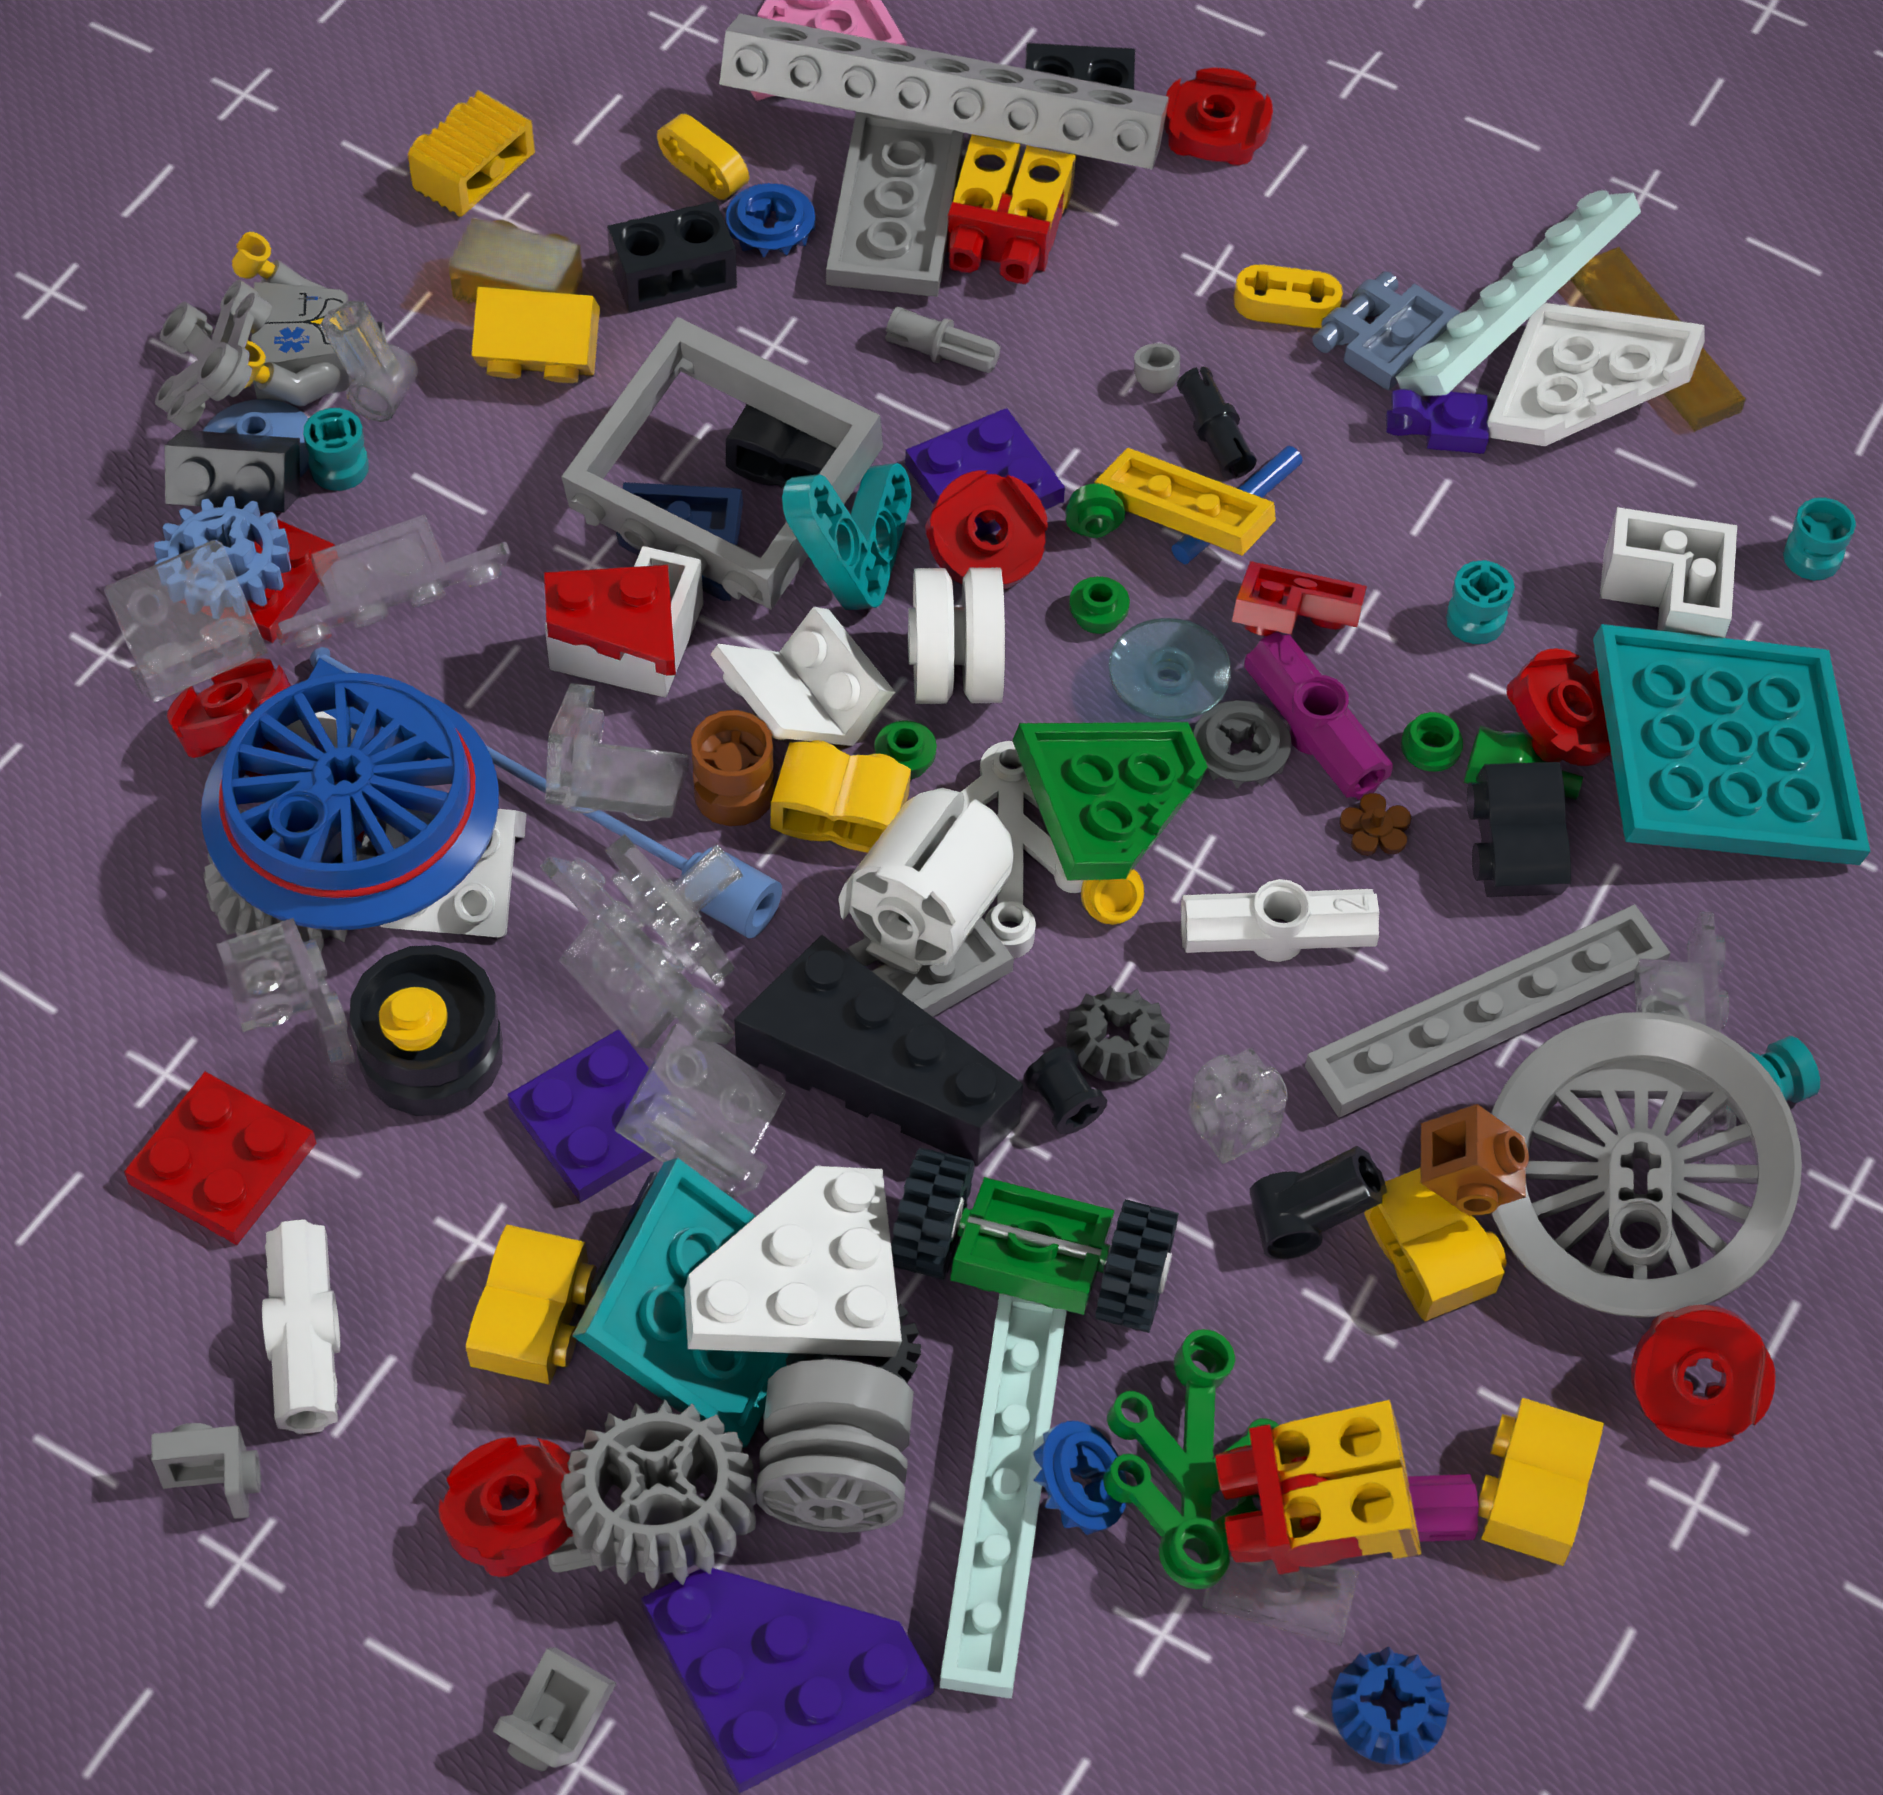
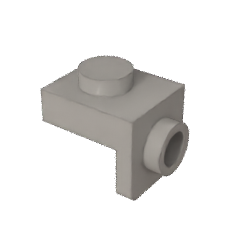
(208, 1455)
(555, 1712)

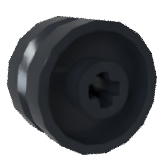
(464, 1057)

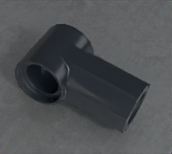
(1298, 1207)

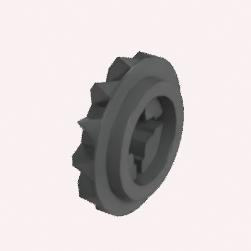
(1237, 722)
(1113, 1057)

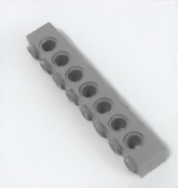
(943, 90)

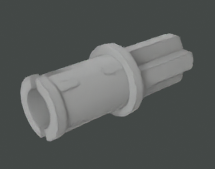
(941, 340)

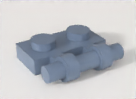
(1391, 340)

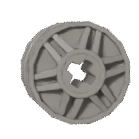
(835, 1446)

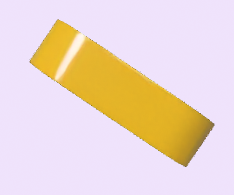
(703, 156)
(1286, 295)

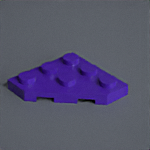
(780, 1668)

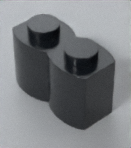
(772, 450)
(1521, 829)

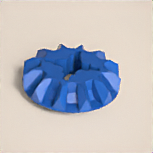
(755, 204)
(1089, 1455)
(1366, 1726)

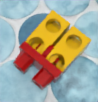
(1007, 211)
(1324, 1488)

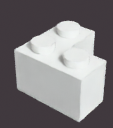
(1674, 566)
(632, 671)

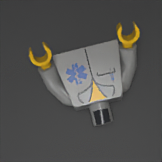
(290, 351)

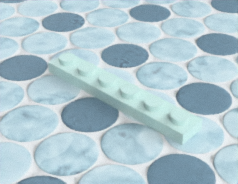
(1518, 294)
(1003, 1500)

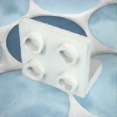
(811, 688)
(482, 899)

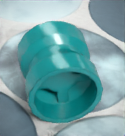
(336, 449)
(1819, 538)
(1480, 602)
(1791, 1068)

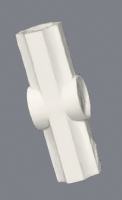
(1313, 920)
(301, 1327)

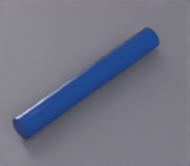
(1259, 484)

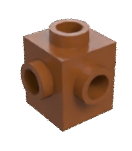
(1473, 1160)

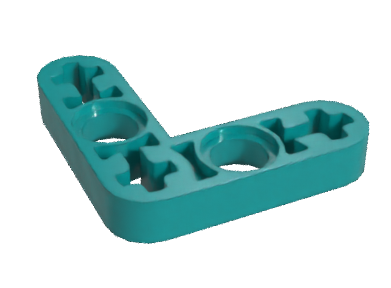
(856, 549)

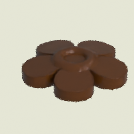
(1374, 825)

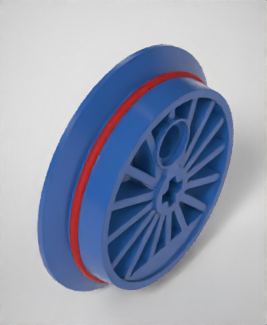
(341, 794)

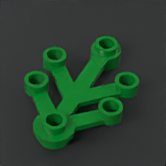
(1188, 1468)

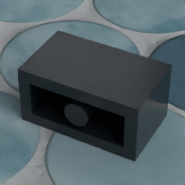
(233, 465)

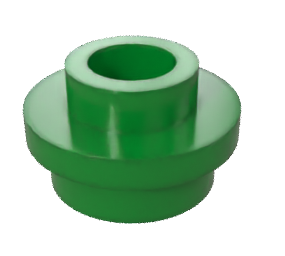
(1094, 511)
(1099, 616)
(1432, 729)
(908, 733)

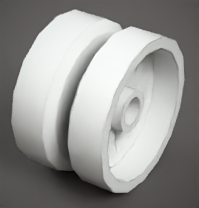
(957, 635)

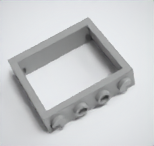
(756, 382)

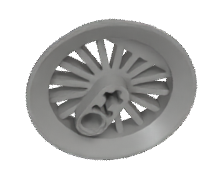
(1643, 1060)

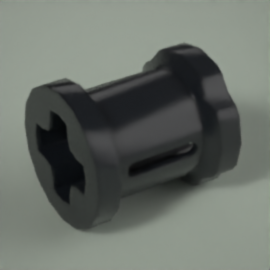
(1065, 1090)

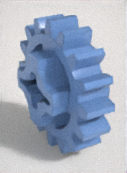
(237, 532)

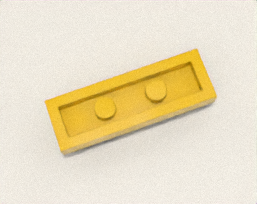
(1188, 501)

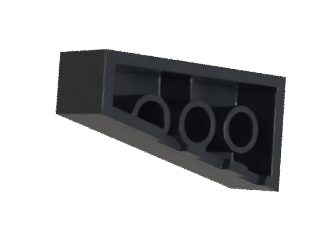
(868, 1044)

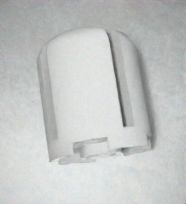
(928, 879)

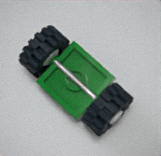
(1032, 1242)

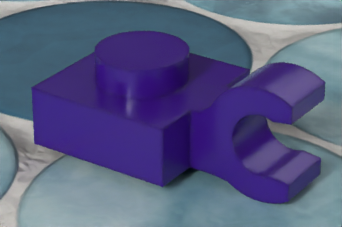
(1448, 420)

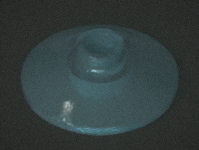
(1169, 651)

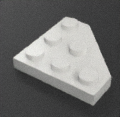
(1587, 367)
(803, 1274)

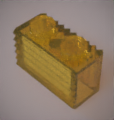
(513, 259)

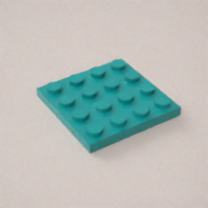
(1729, 745)

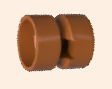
(732, 767)

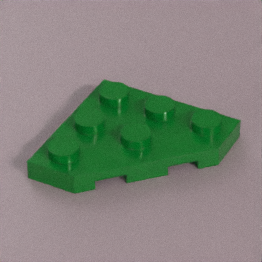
(1108, 788)

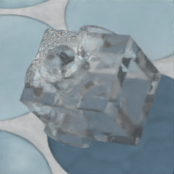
(1237, 1104)

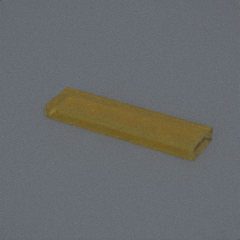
(1616, 285)

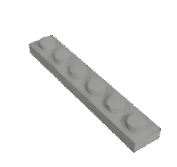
(1483, 1011)

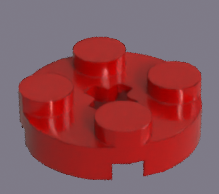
(1217, 139)
(991, 498)
(1543, 698)
(218, 711)
(1726, 1407)
(511, 1537)

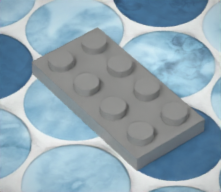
(894, 206)

